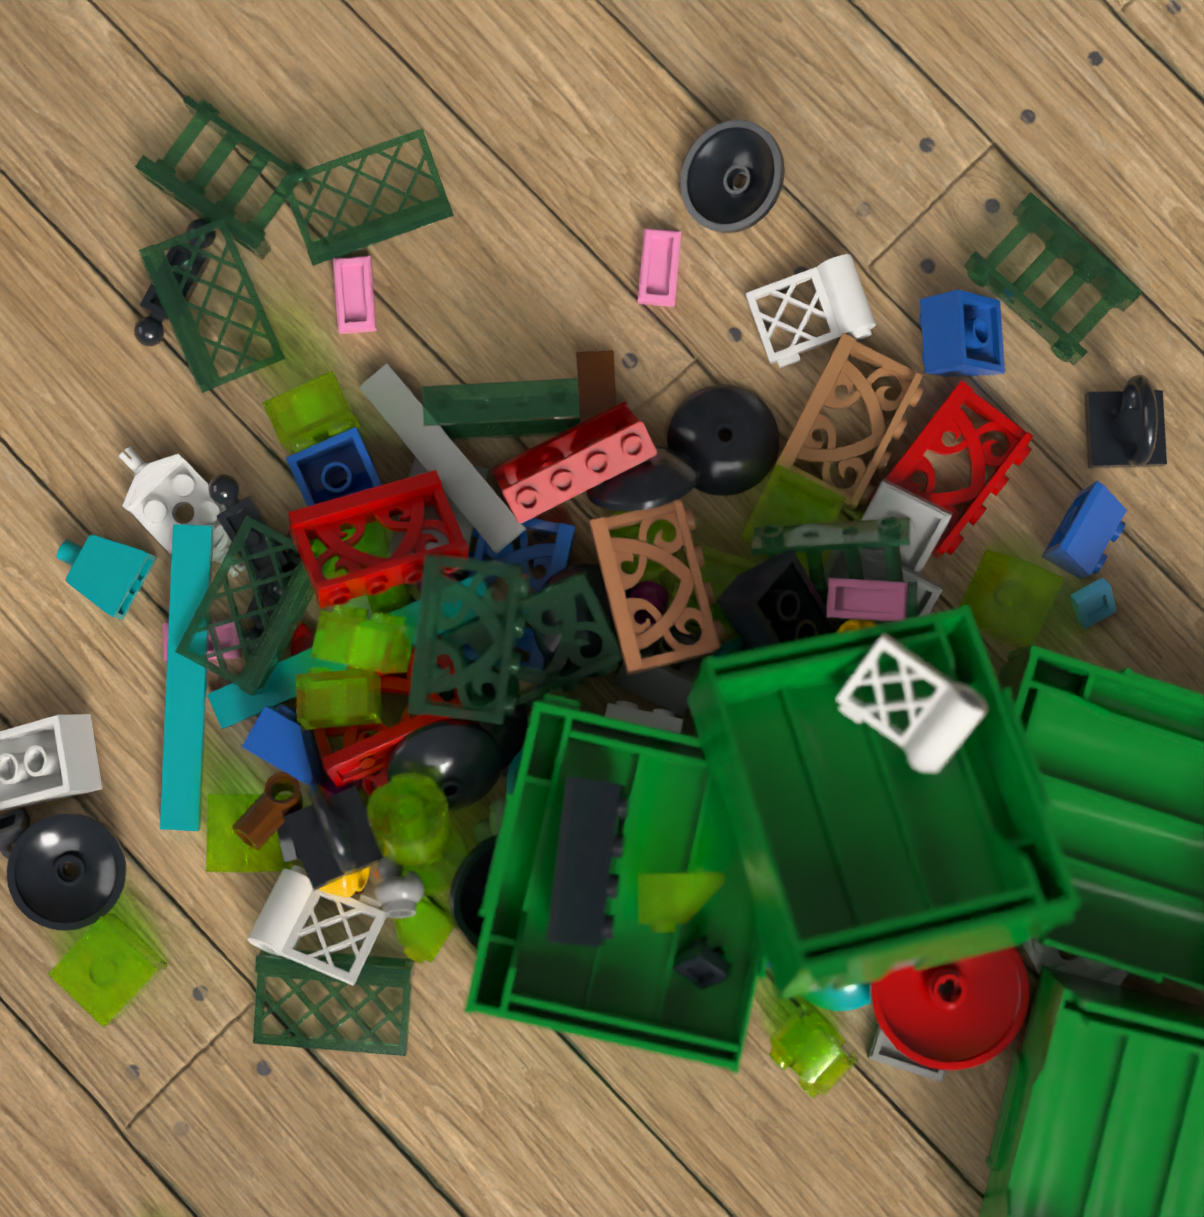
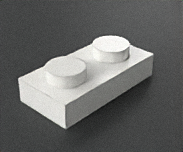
(659, 719)

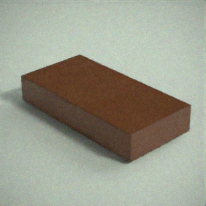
(595, 382)

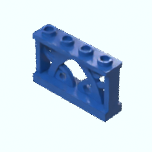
(550, 555)

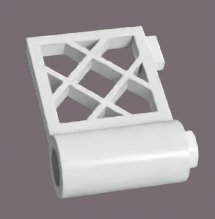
(842, 305)
(939, 725)
(288, 913)

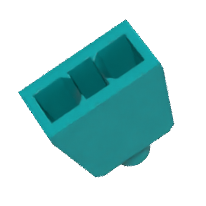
(106, 572)

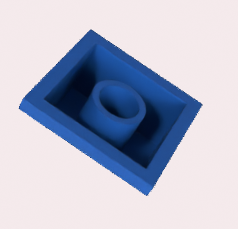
(962, 335)
(334, 468)
(1086, 531)
(286, 744)

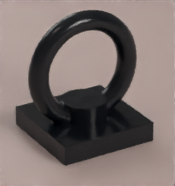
(1126, 426)
(333, 836)

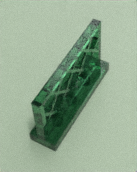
(378, 229)
(181, 319)
(277, 629)
(376, 971)

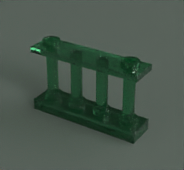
(192, 192)
(1060, 243)
(502, 408)
(848, 536)

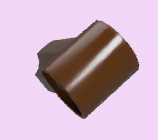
(267, 813)

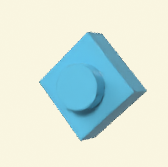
(1093, 603)

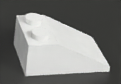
(48, 761)

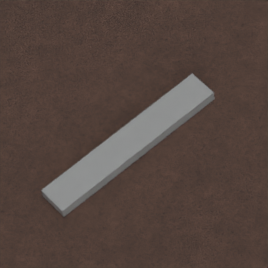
(438, 452)

